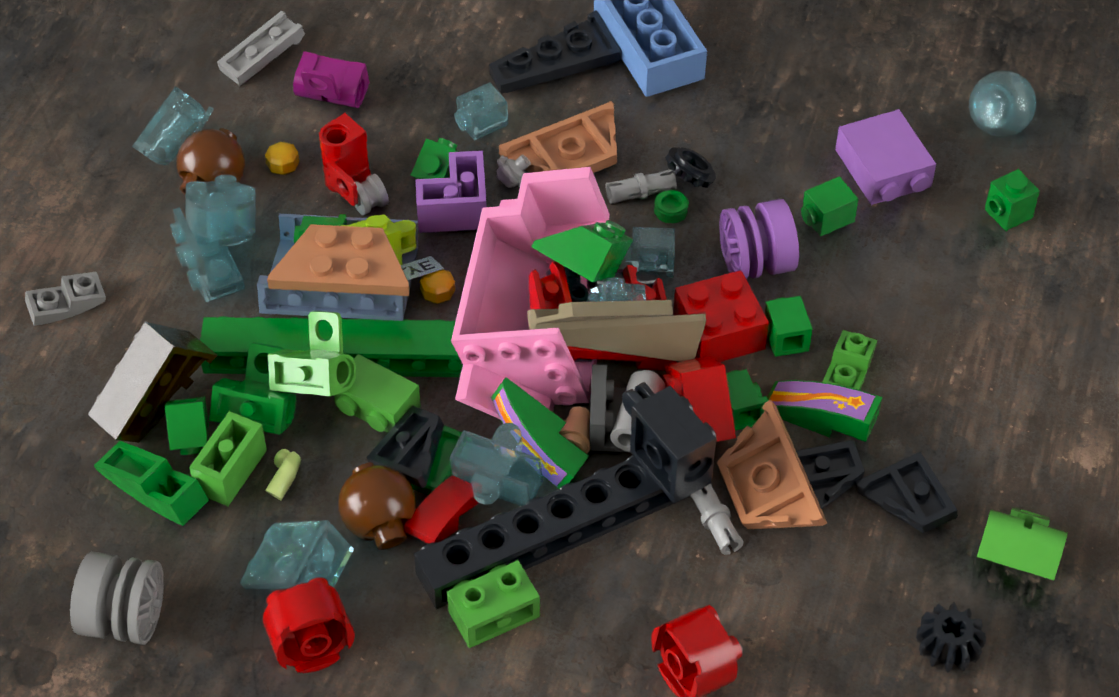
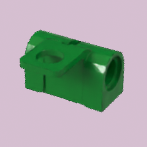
(253, 396)

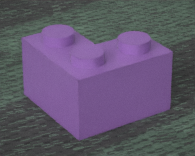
(453, 201)

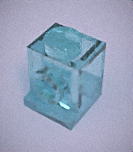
(652, 250)

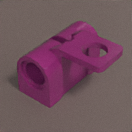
(331, 80)

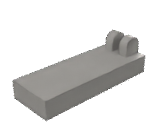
(260, 48)

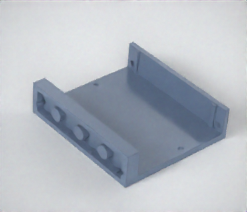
(346, 304)

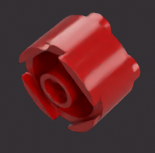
(307, 625)
(696, 653)

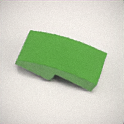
(851, 360)

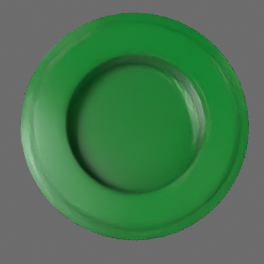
(671, 206)

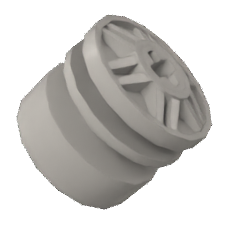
(117, 597)

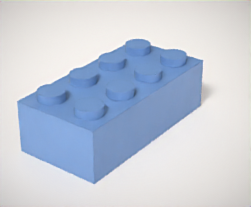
(654, 43)

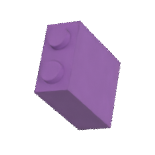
(885, 157)

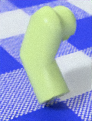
(288, 466)

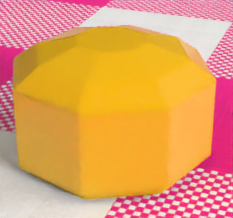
(282, 158)
(437, 286)

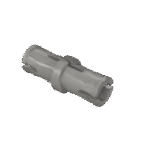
(640, 186)
(717, 519)

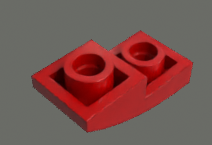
(440, 511)

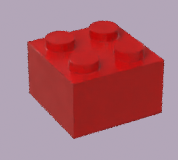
(732, 312)

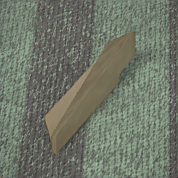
(625, 327)

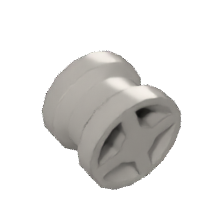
(371, 194)

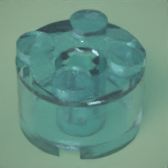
(221, 210)

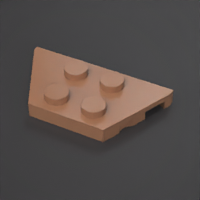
(569, 144)
(341, 261)
(768, 477)

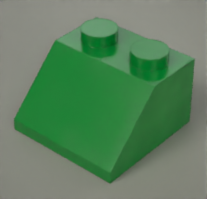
(588, 250)

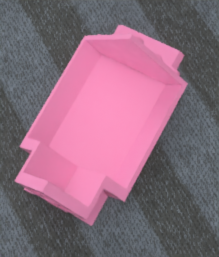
(492, 313)

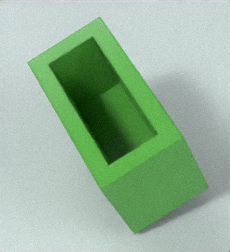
(378, 395)

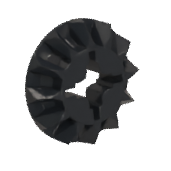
(690, 166)

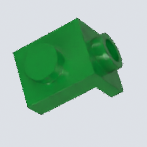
(434, 159)

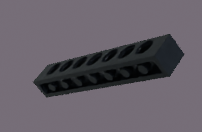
(551, 534)

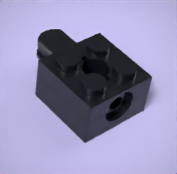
(670, 440)

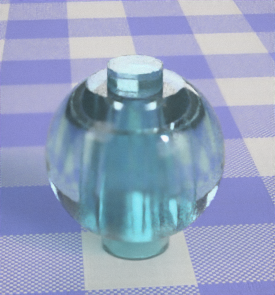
(1002, 103)

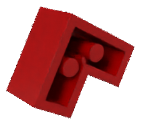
(707, 390)

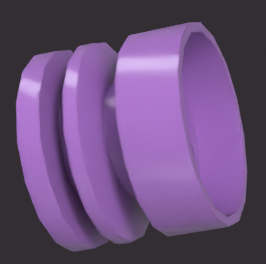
(759, 239)

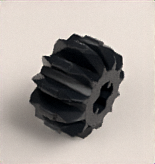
(950, 637)

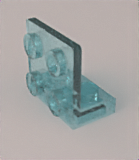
(209, 265)
(296, 554)

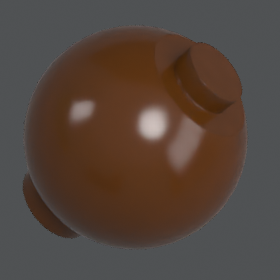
(208, 156)
(377, 504)

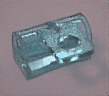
(170, 126)

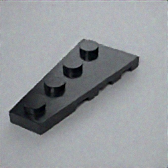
(567, 53)

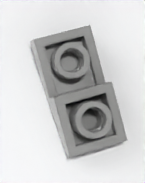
(74, 296)

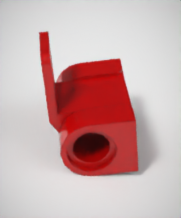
(344, 156)

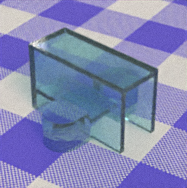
(497, 466)

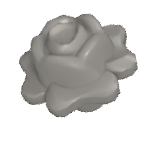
(511, 170)

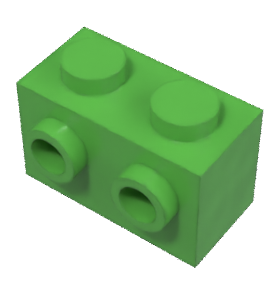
(229, 457)
(493, 603)

